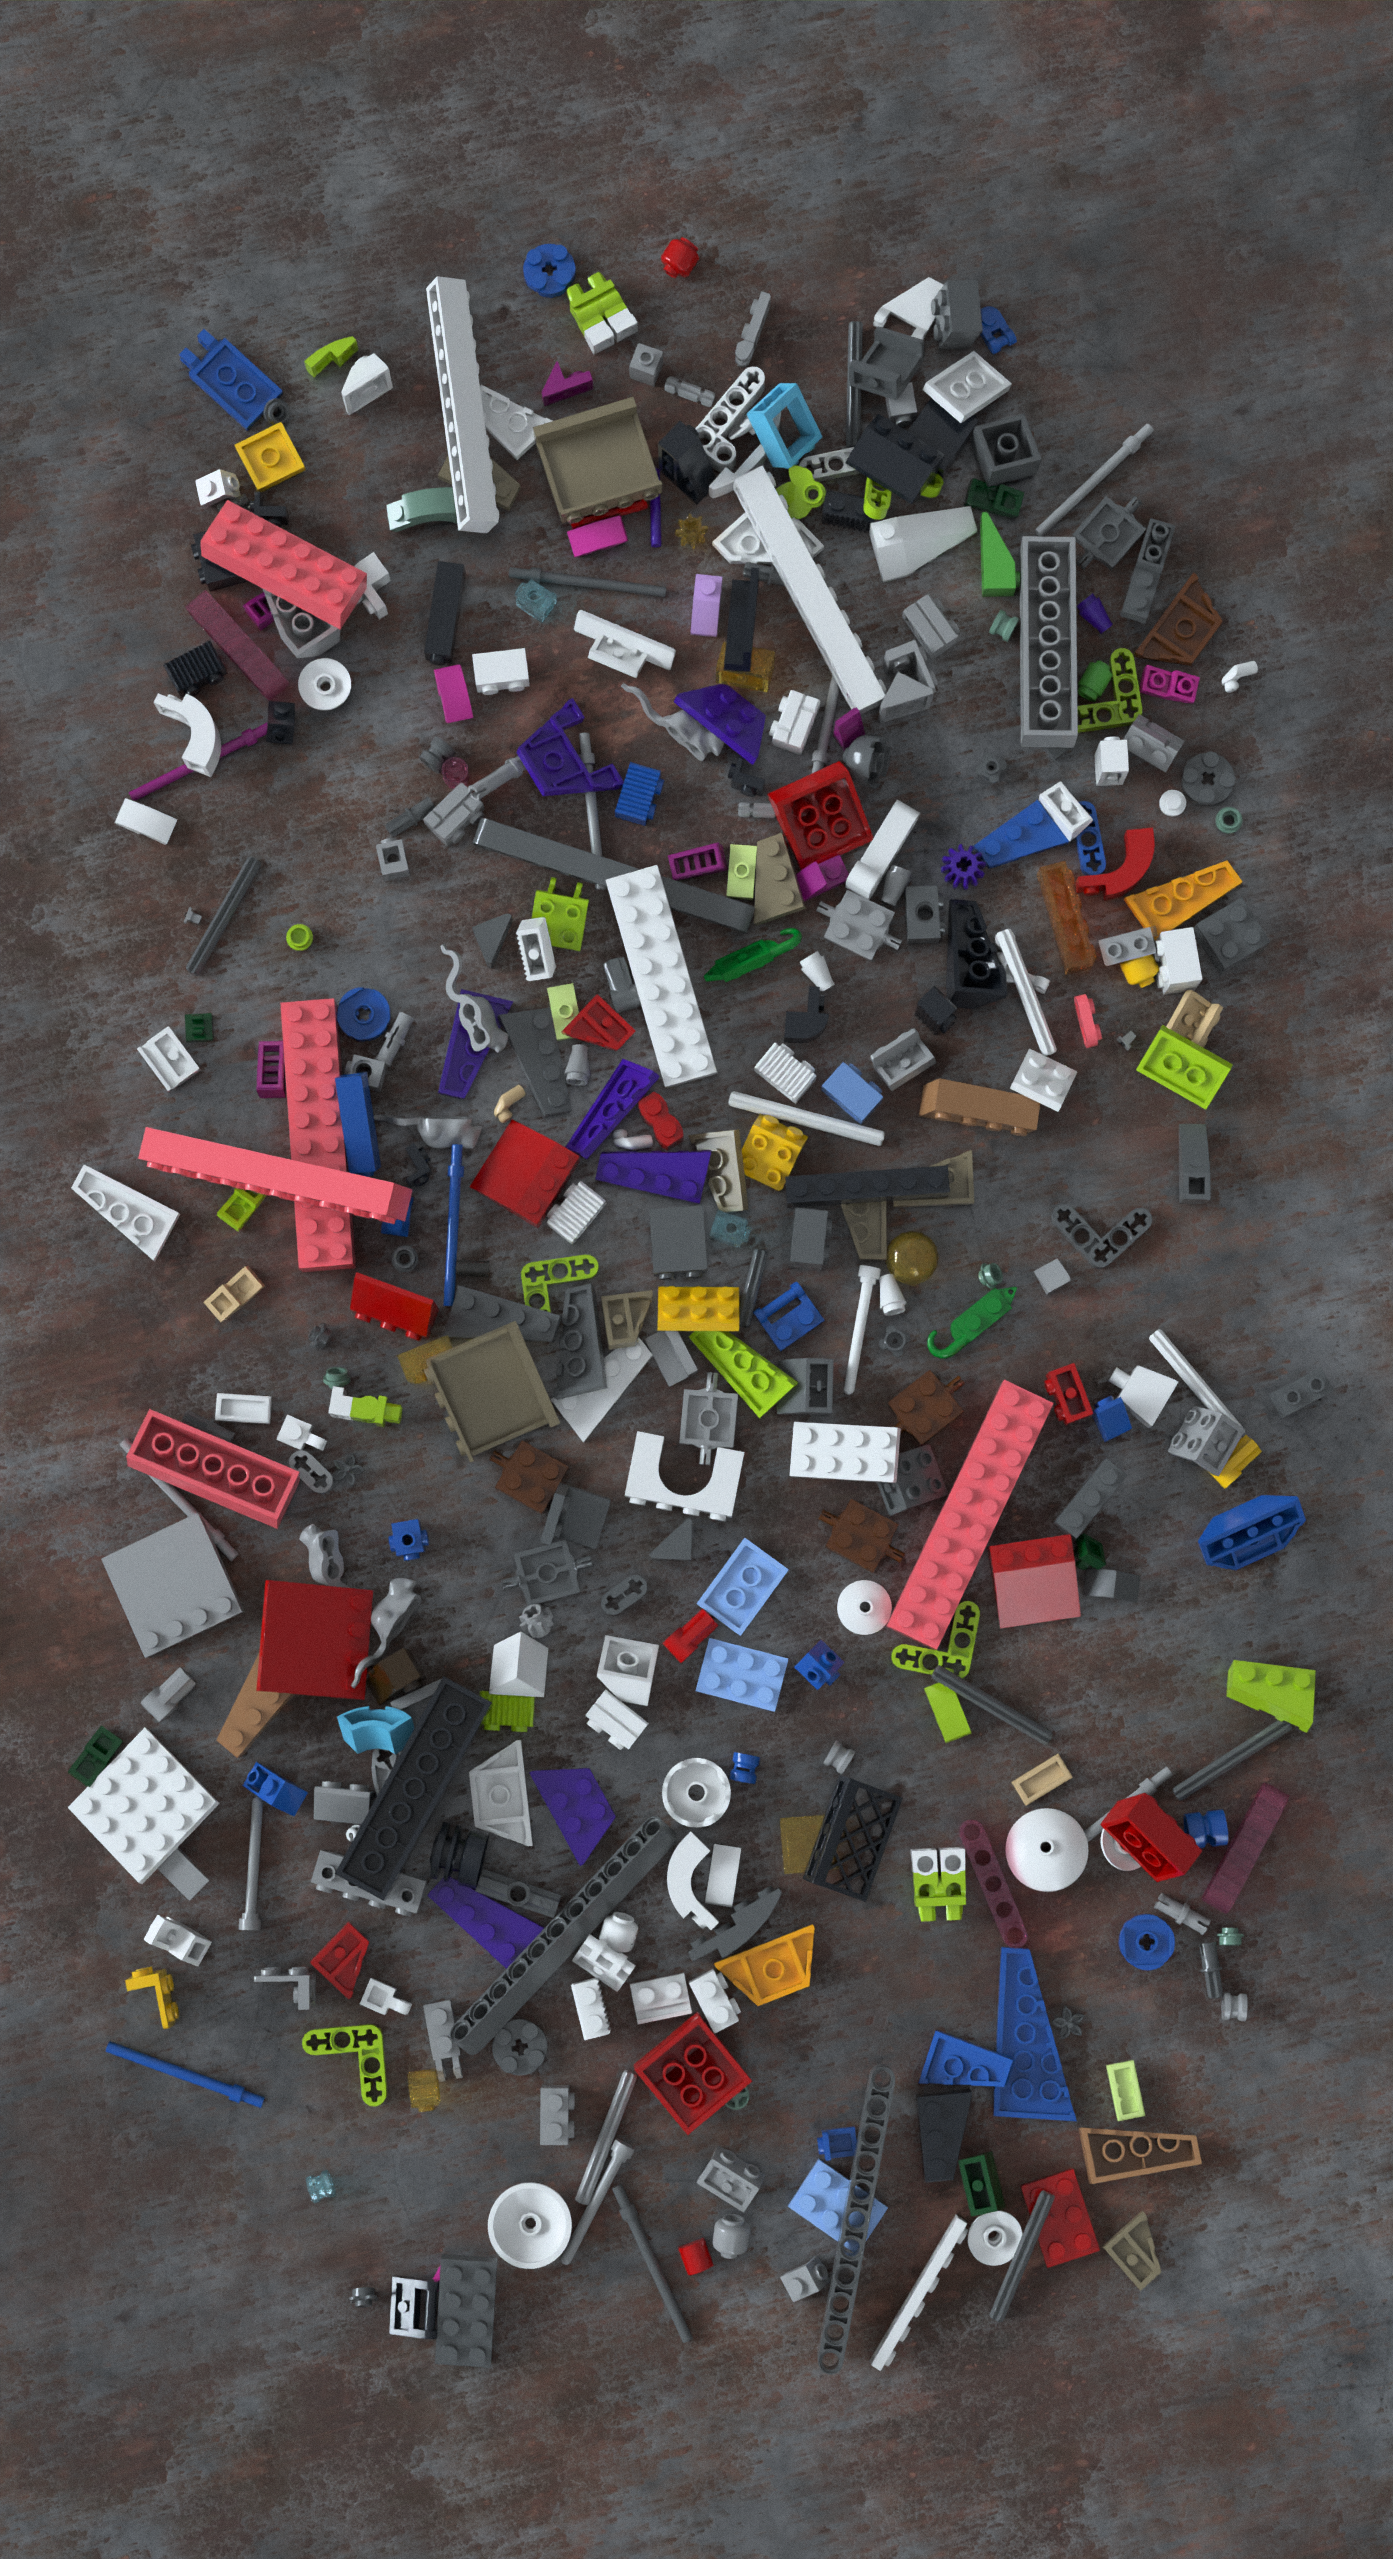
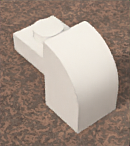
(376, 578)
(178, 1940)

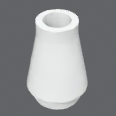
(817, 970)
(891, 1297)

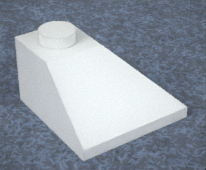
(365, 382)
(628, 1668)

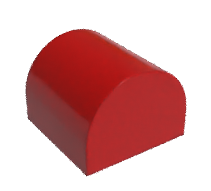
(696, 2256)

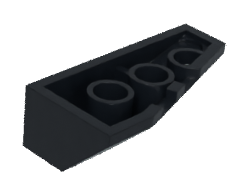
(972, 964)

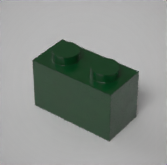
(981, 2183)

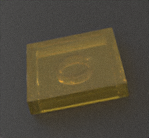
(798, 1840)

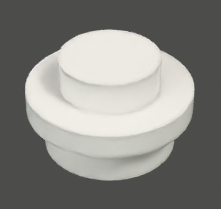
(1172, 803)

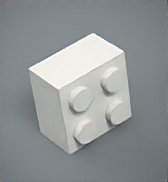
(1177, 961)

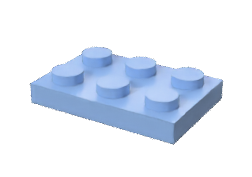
(742, 1586)
(742, 1674)
(823, 2200)

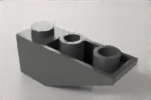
(1194, 1165)

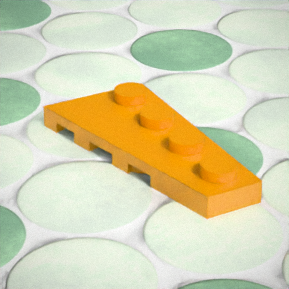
(1183, 897)

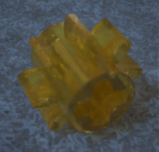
(692, 538)

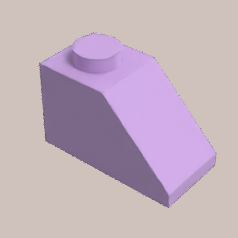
(706, 605)

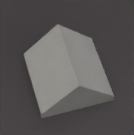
(904, 698)

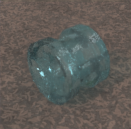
(320, 2186)

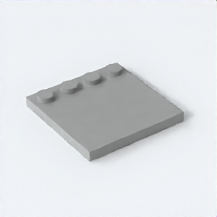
(172, 1585)

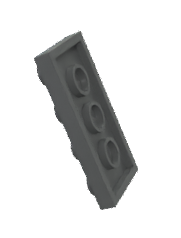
(466, 2310)

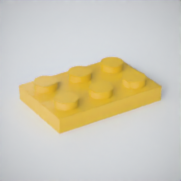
(698, 1308)

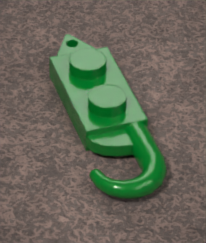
(751, 957)
(974, 1321)

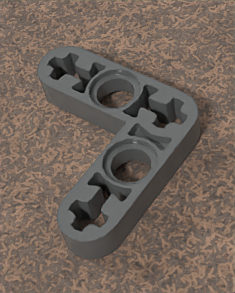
(1095, 1241)

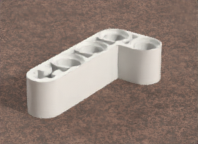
(732, 414)
(882, 850)

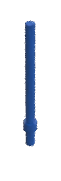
(455, 1173)
(236, 2093)

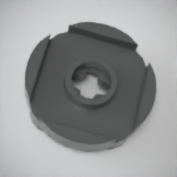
(1208, 764)
(533, 2056)

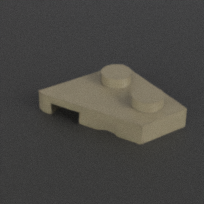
(625, 1317)
(1135, 2251)

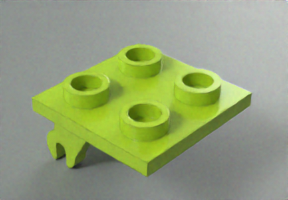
(563, 915)

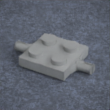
(859, 925)
(708, 1418)

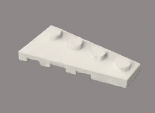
(132, 1213)
(588, 1409)

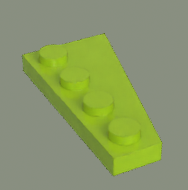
(747, 1371)

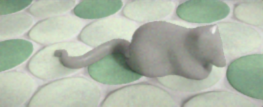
(682, 728)
(474, 1012)
(439, 1130)
(324, 1556)
(390, 1618)

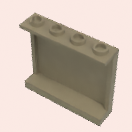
(597, 461)
(490, 1390)

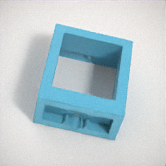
(762, 421)

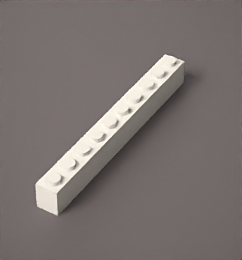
(462, 405)
(808, 590)

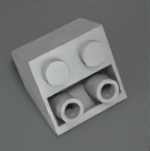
(342, 1804)

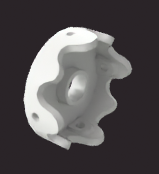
(692, 1812)

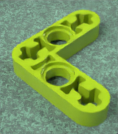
(884, 497)
(1116, 707)
(540, 1286)
(953, 1652)
(364, 2052)

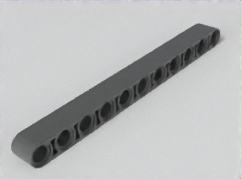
(597, 869)
(563, 1935)
(856, 2232)

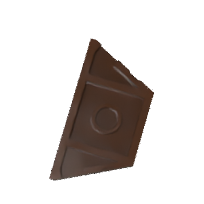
(1183, 627)

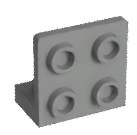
(907, 655)
(1206, 1439)
(303, 1993)

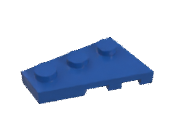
(1021, 836)
(964, 2063)

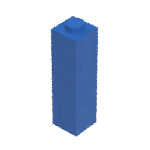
(358, 1123)

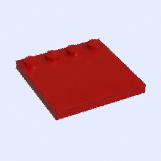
(313, 1639)

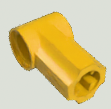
(1243, 1454)

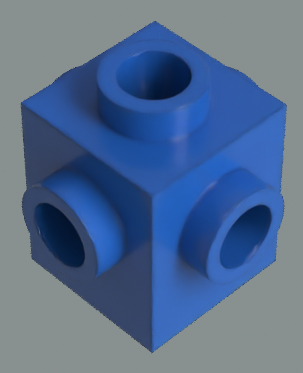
(401, 1531)
(820, 1665)

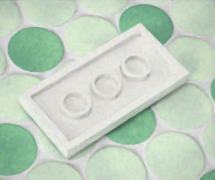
(845, 1452)

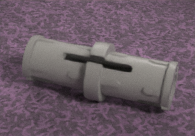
(395, 1038)
(1182, 1913)

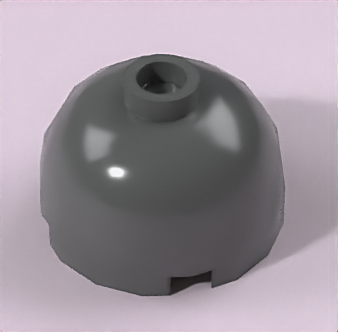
(868, 759)

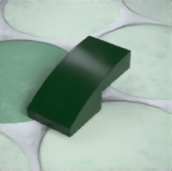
(994, 499)
(95, 1756)

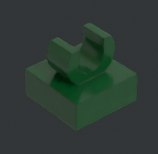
(199, 1027)
(1089, 1553)

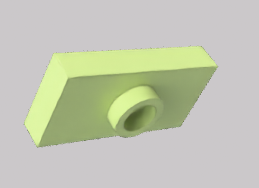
(741, 872)
(563, 1007)
(1125, 2090)

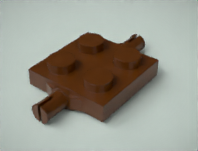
(926, 1407)
(529, 1476)
(861, 1535)

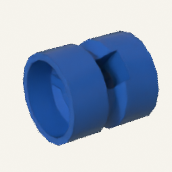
(1208, 1828)

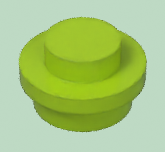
(299, 937)

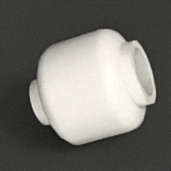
(619, 1932)

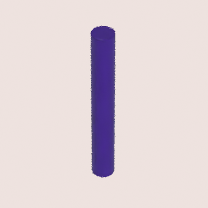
(655, 519)

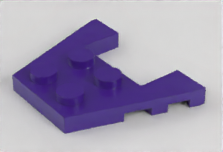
(555, 762)

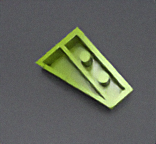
(1274, 1689)

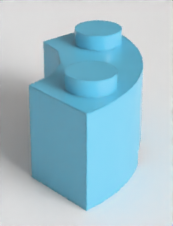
(376, 1729)

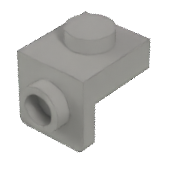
(805, 2279)

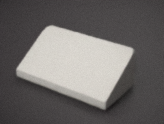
(1065, 810)

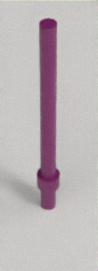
(248, 738)

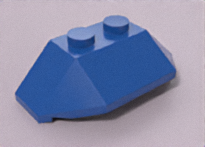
(1251, 1531)

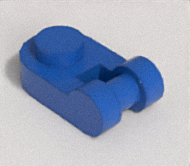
(992, 323)

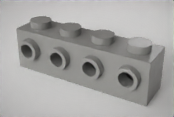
(405, 1895)

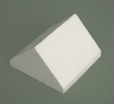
(519, 1667)

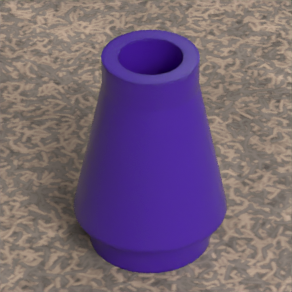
(1094, 612)

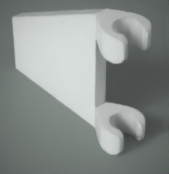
(912, 307)

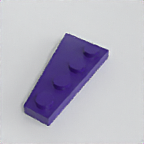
(461, 1060)
(614, 1102)
(659, 1172)
(487, 1921)

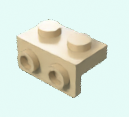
(1195, 1017)

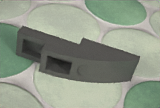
(1147, 570)
(747, 1919)

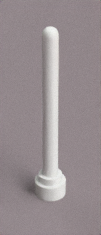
(868, 1277)

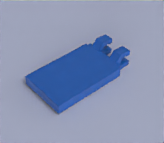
(230, 379)

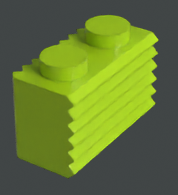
(509, 1711)

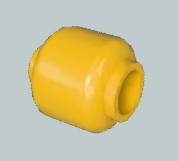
(1140, 970)

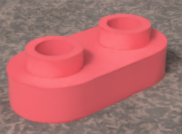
(1090, 1032)

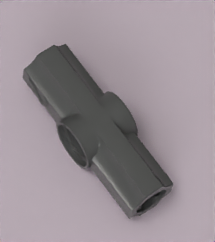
(500, 1887)

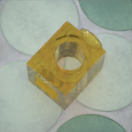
(424, 2089)

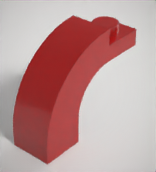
(1138, 857)

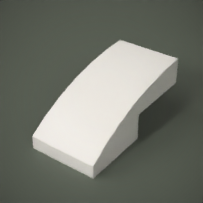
(145, 821)
(723, 1875)

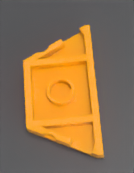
(772, 1967)

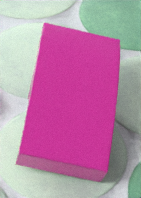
(597, 536)
(1169, 685)
(453, 693)

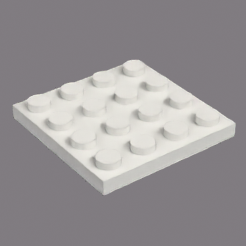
(143, 1805)

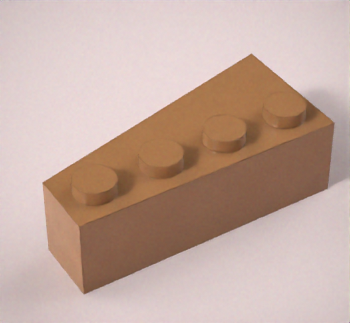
(979, 1107)
(250, 1715)
(1127, 2154)

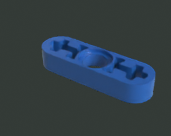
(1098, 857)

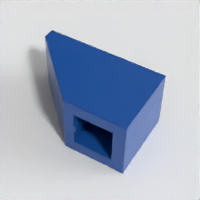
(1111, 1418)
(275, 1789)

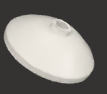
(1052, 1869)
(524, 2245)

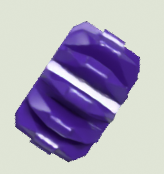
(973, 871)

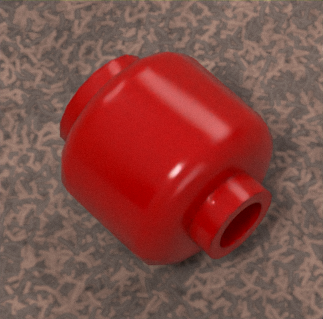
(679, 258)

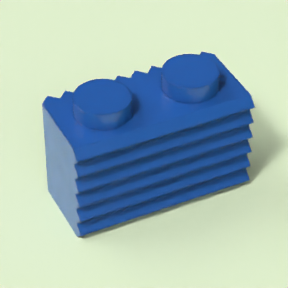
(638, 794)

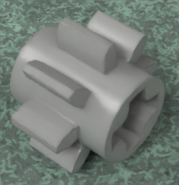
(536, 1620)

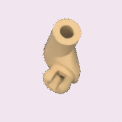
(505, 1101)

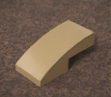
(234, 1294)

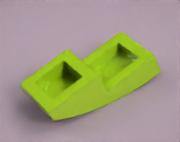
(337, 351)
(240, 1207)
(947, 1712)

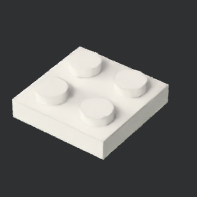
(1043, 1080)

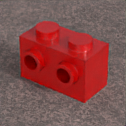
(1069, 1394)

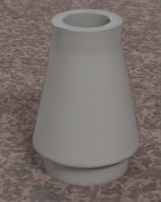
(895, 884)
(578, 1068)

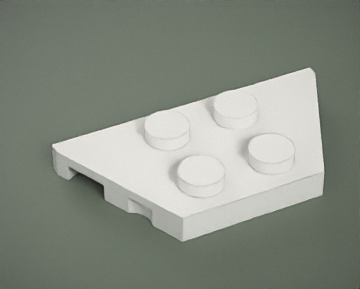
(501, 1795)

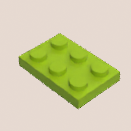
(1184, 1067)

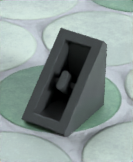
(491, 936)
(677, 1545)
(1111, 1585)

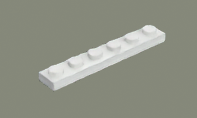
(913, 2303)

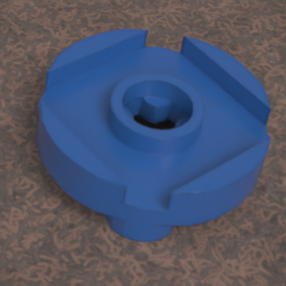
(539, 281)
(366, 999)
(1157, 1929)

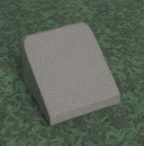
(1052, 1276)

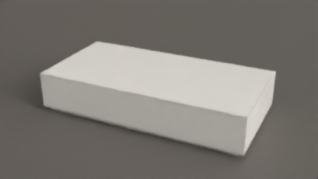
(243, 1408)

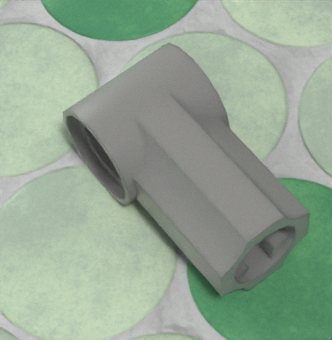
(163, 1699)

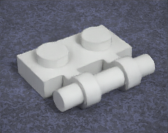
(603, 1962)

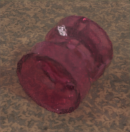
(454, 768)

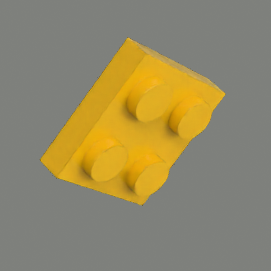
(270, 457)

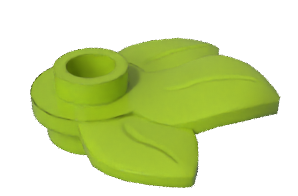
(797, 492)

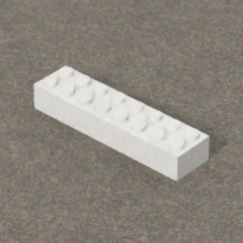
(661, 976)

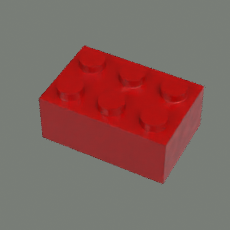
(1151, 1837)

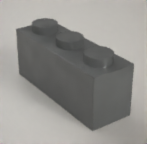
(1089, 1499)

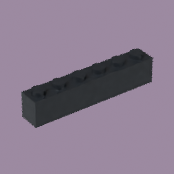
(867, 1186)

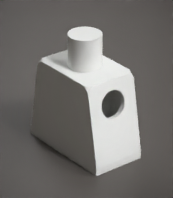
(1143, 1392)

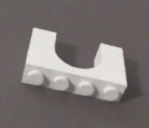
(645, 1483)

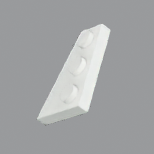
(510, 422)

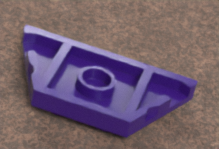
(727, 717)
(576, 1806)

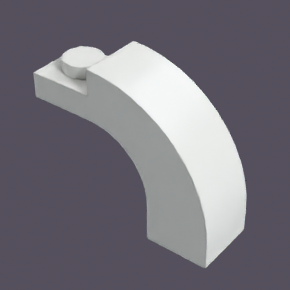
(205, 742)
(680, 1869)

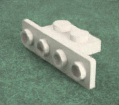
(622, 647)

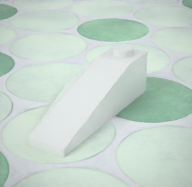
(917, 539)

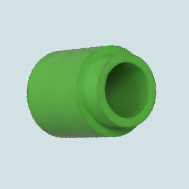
(1094, 680)

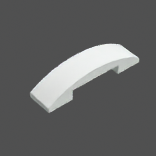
(724, 482)

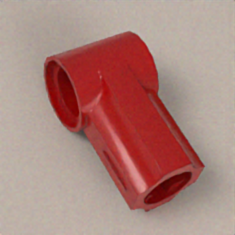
(686, 1639)

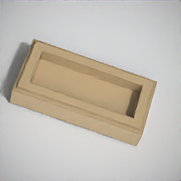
(1041, 1779)

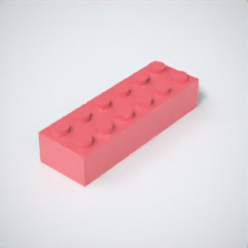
(283, 564)
(213, 1468)

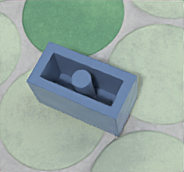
(852, 1092)

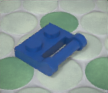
(793, 1324)

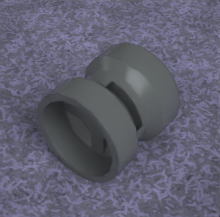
(436, 754)

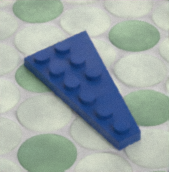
(1024, 2033)

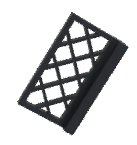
(831, 1835)

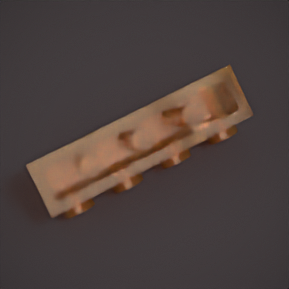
(1065, 917)

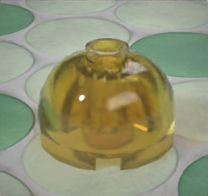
(912, 1258)

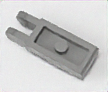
(752, 331)
(439, 2022)

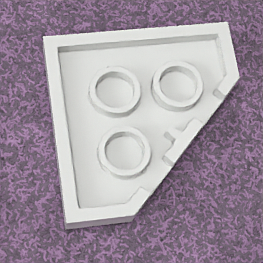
(742, 544)

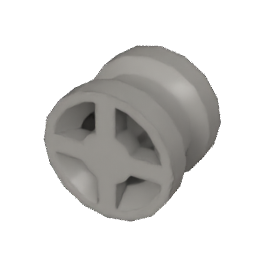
(839, 1757)
(1234, 2006)

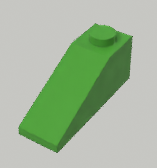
(997, 564)

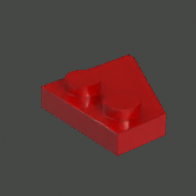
(599, 1025)
(342, 1958)

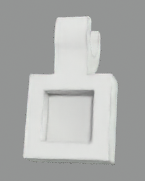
(298, 1433)
(381, 1997)

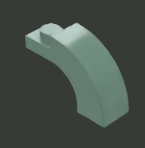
(422, 507)

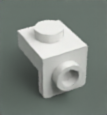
(217, 487)

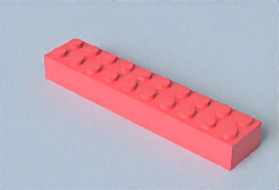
(315, 1126)
(275, 1176)
(969, 1515)

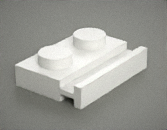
(168, 1059)
(660, 1998)

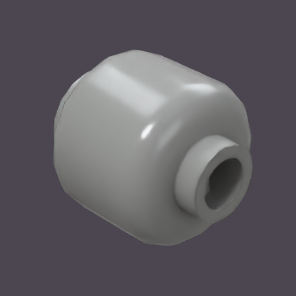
(731, 2235)

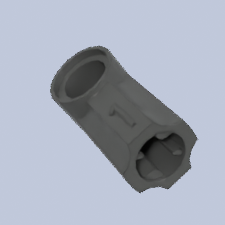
(623, 991)

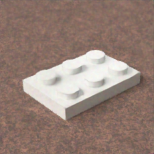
(967, 386)

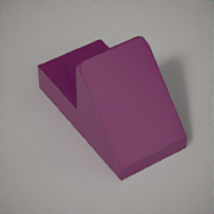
(559, 389)
(822, 877)

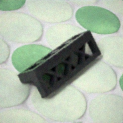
(741, 623)

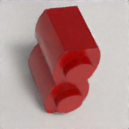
(656, 1115)

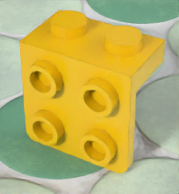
(771, 1151)
(163, 1985)

